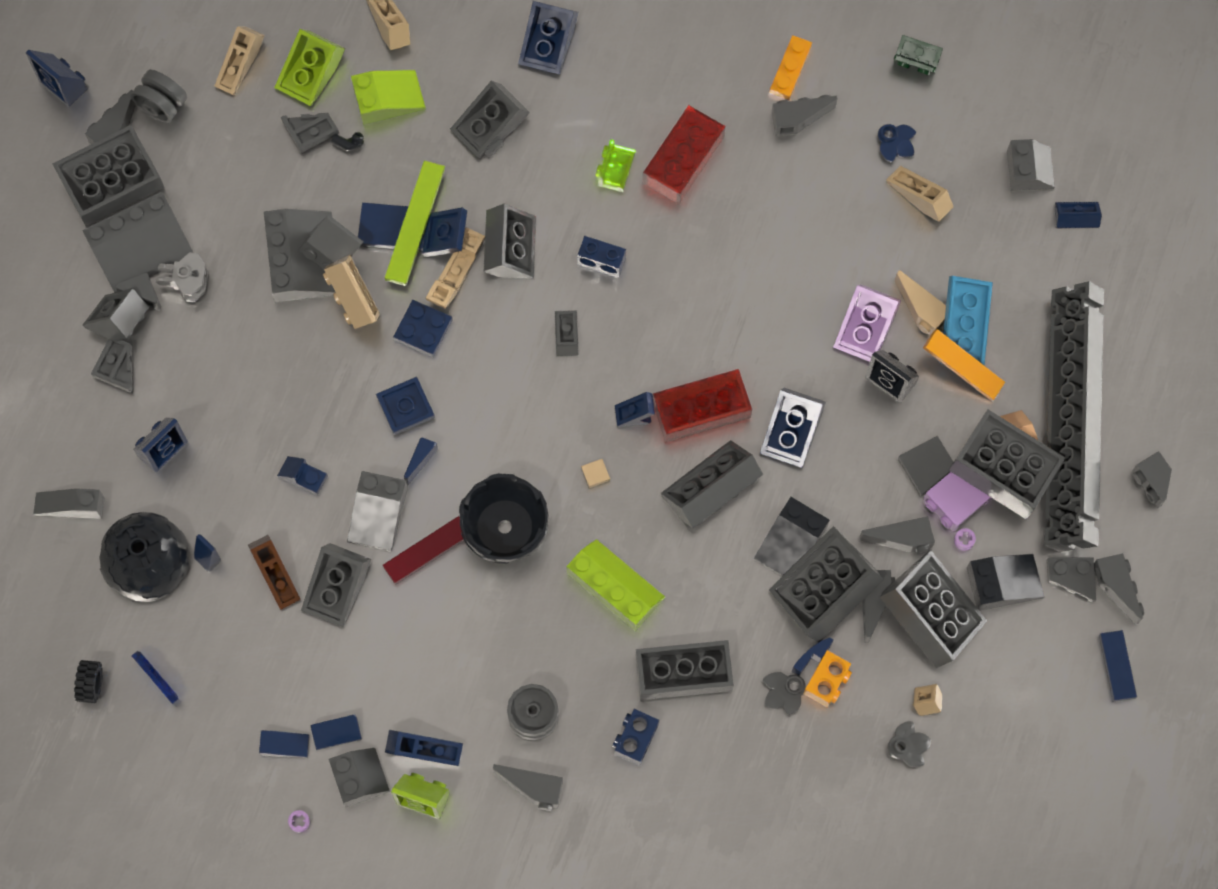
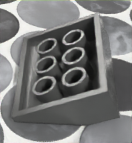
(108, 175)
(137, 240)
(290, 271)
(1007, 464)
(826, 585)
(933, 610)

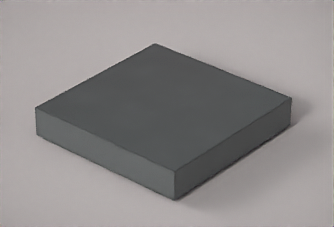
(926, 464)

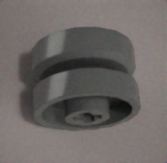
(159, 96)
(537, 725)

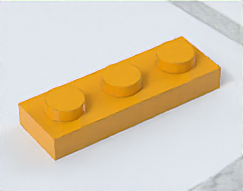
(790, 67)

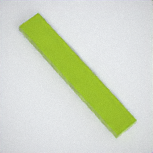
(414, 223)

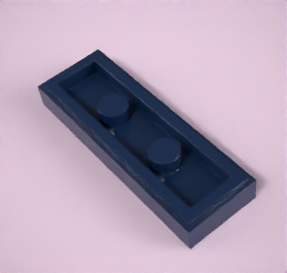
(1118, 666)

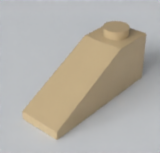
(390, 23)
(239, 59)
(922, 193)
(924, 307)

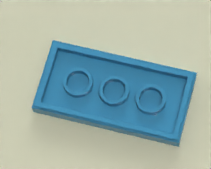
(968, 314)

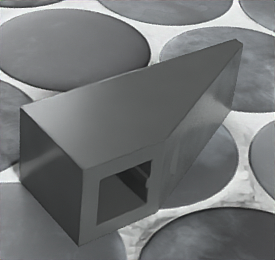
(796, 115)
(112, 119)
(1116, 582)

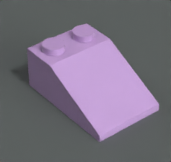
(866, 322)

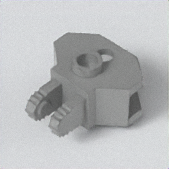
(188, 276)

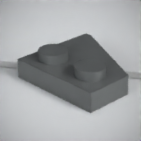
(115, 365)
(1073, 574)

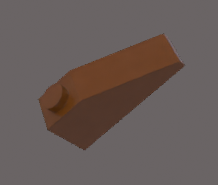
(274, 572)

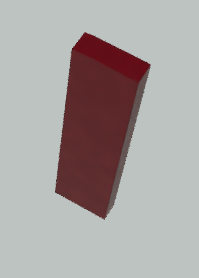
(424, 551)

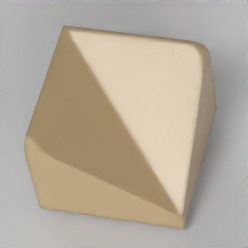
(927, 699)

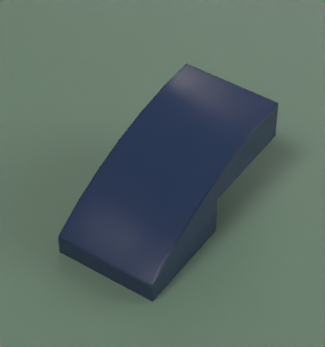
(815, 653)

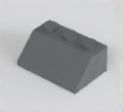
(509, 242)

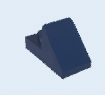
(635, 410)
(302, 475)

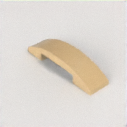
(456, 270)

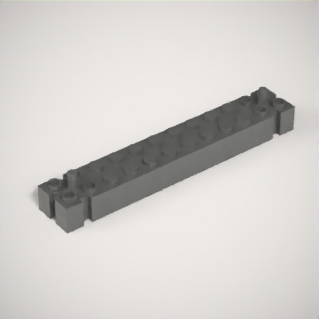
(1075, 416)

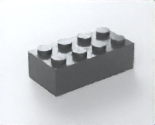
(684, 670)

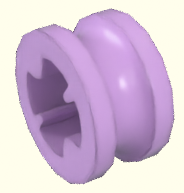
(970, 534)
(298, 813)

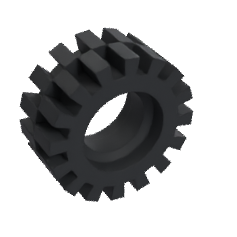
(88, 681)

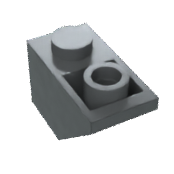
(1155, 477)

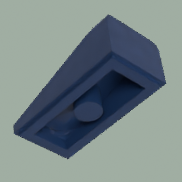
(423, 453)
(205, 553)
(283, 744)

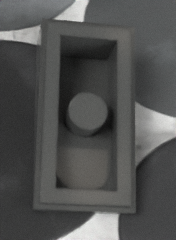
(566, 333)

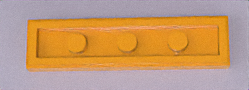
(963, 364)

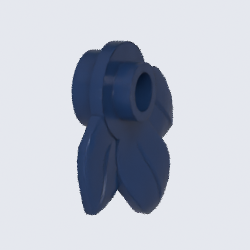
(898, 144)

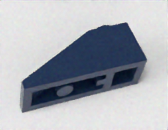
(423, 748)

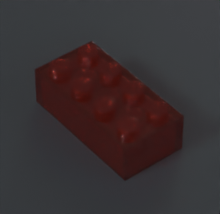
(683, 154)
(702, 405)

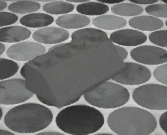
(712, 483)

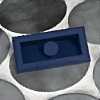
(1078, 214)
(336, 732)

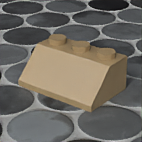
(351, 292)

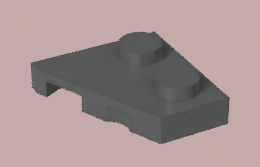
(310, 129)

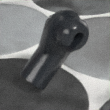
(349, 144)

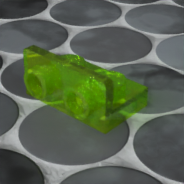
(615, 167)

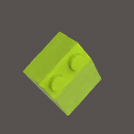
(309, 66)
(387, 94)
(421, 795)

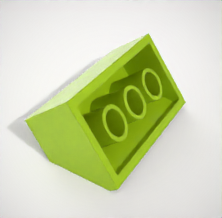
(614, 584)

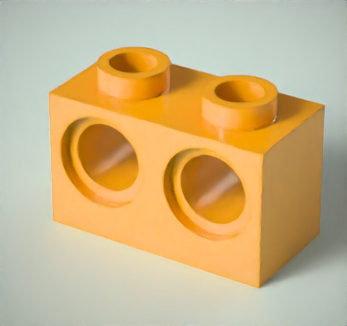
(823, 677)

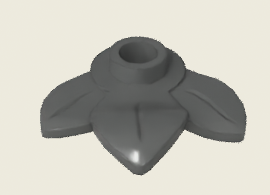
(780, 692)
(912, 744)

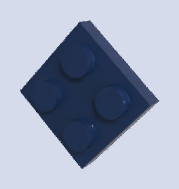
(444, 232)
(422, 328)
(405, 405)

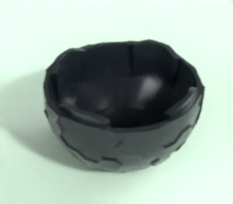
(499, 501)
(154, 570)

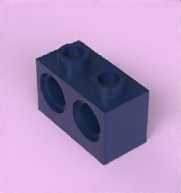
(601, 256)
(640, 738)

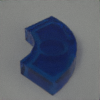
(155, 676)

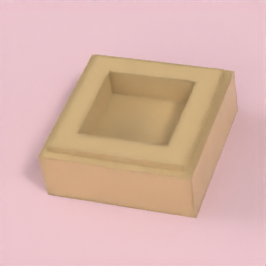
(595, 473)

